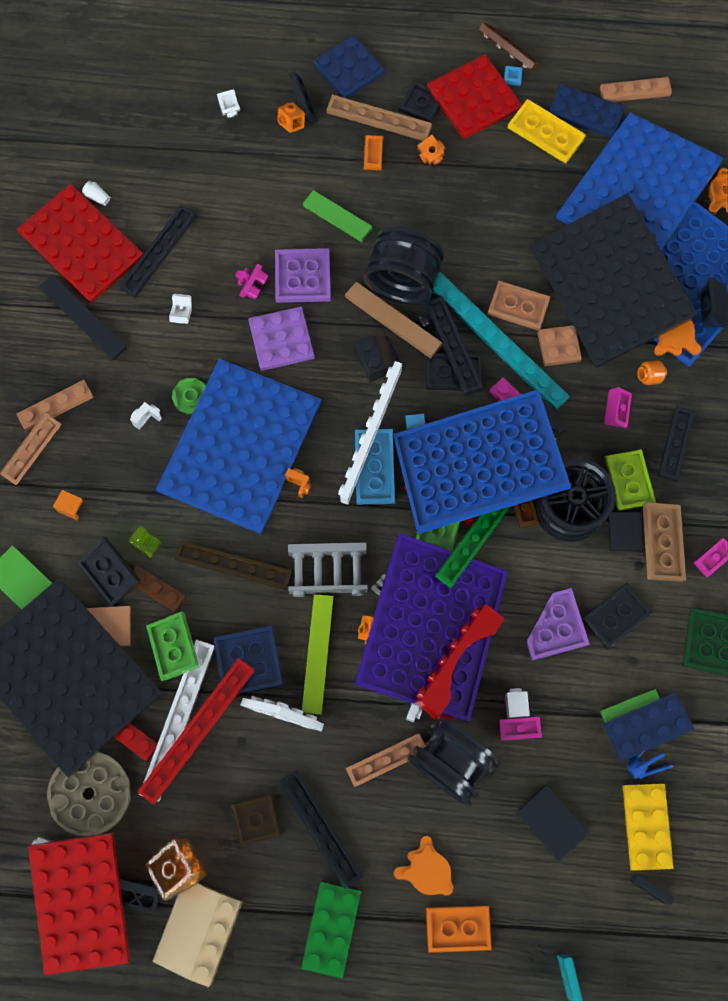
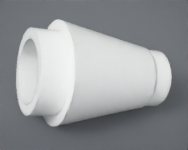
(95, 192)

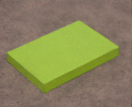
(630, 479)

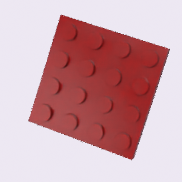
(474, 96)

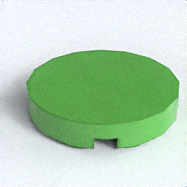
(187, 394)

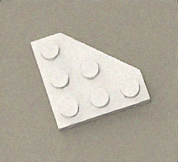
(282, 712)

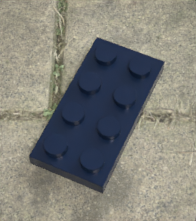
(586, 111)
(648, 726)

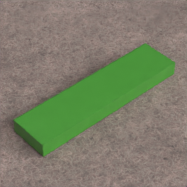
(337, 216)

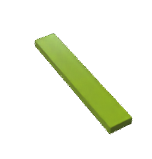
(317, 654)

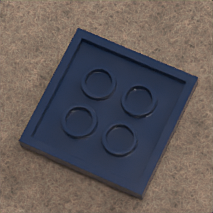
(349, 67)
(257, 650)

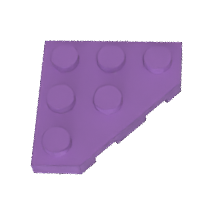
(558, 627)

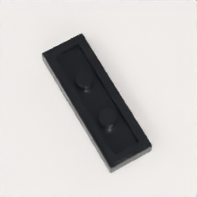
(303, 97)

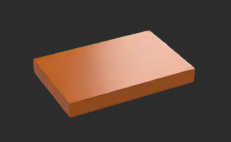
(458, 928)

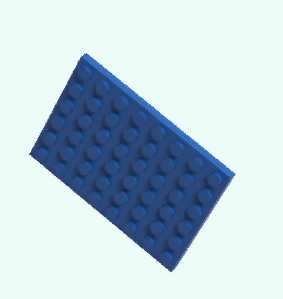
(656, 170)
(695, 254)
(239, 446)
(480, 461)

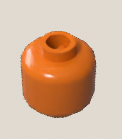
(652, 372)

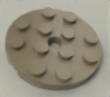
(101, 812)

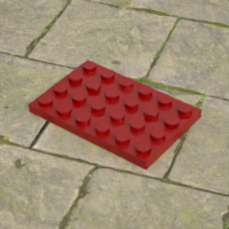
(80, 243)
(79, 904)

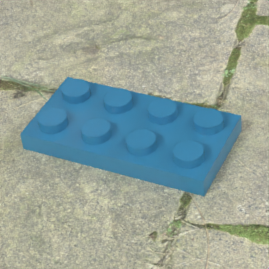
(377, 476)

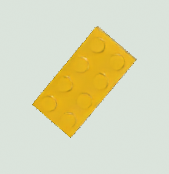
(546, 131)
(647, 827)

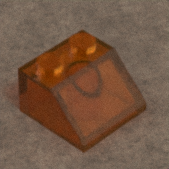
(175, 868)

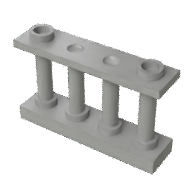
(336, 551)

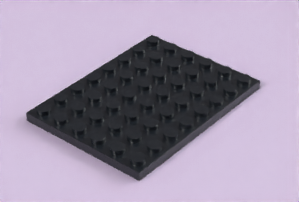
(613, 280)
(68, 678)

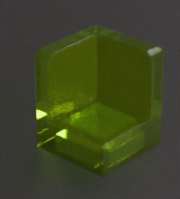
(144, 542)

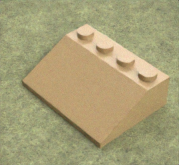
(197, 933)

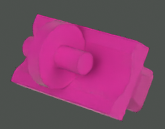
(256, 275)

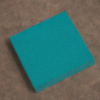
(569, 977)

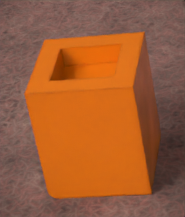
(68, 504)

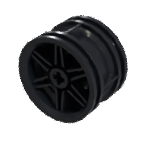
(404, 266)
(602, 493)
(454, 760)

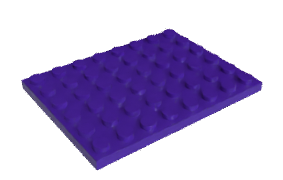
(420, 620)

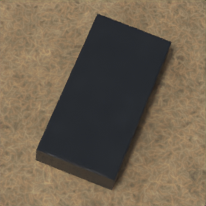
(652, 889)

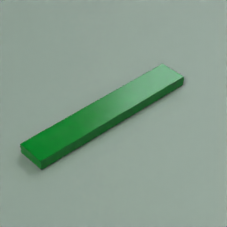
(469, 546)

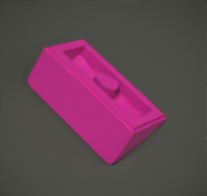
(618, 408)

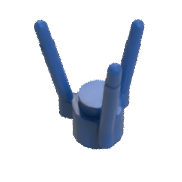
(638, 767)

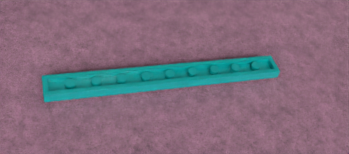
(499, 342)

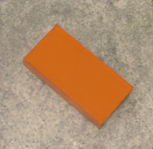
(373, 152)

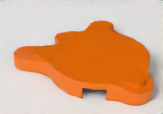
(719, 192)
(677, 339)
(428, 870)

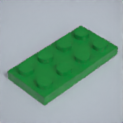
(331, 930)

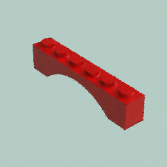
(437, 692)

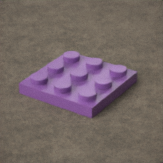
(302, 275)
(281, 338)

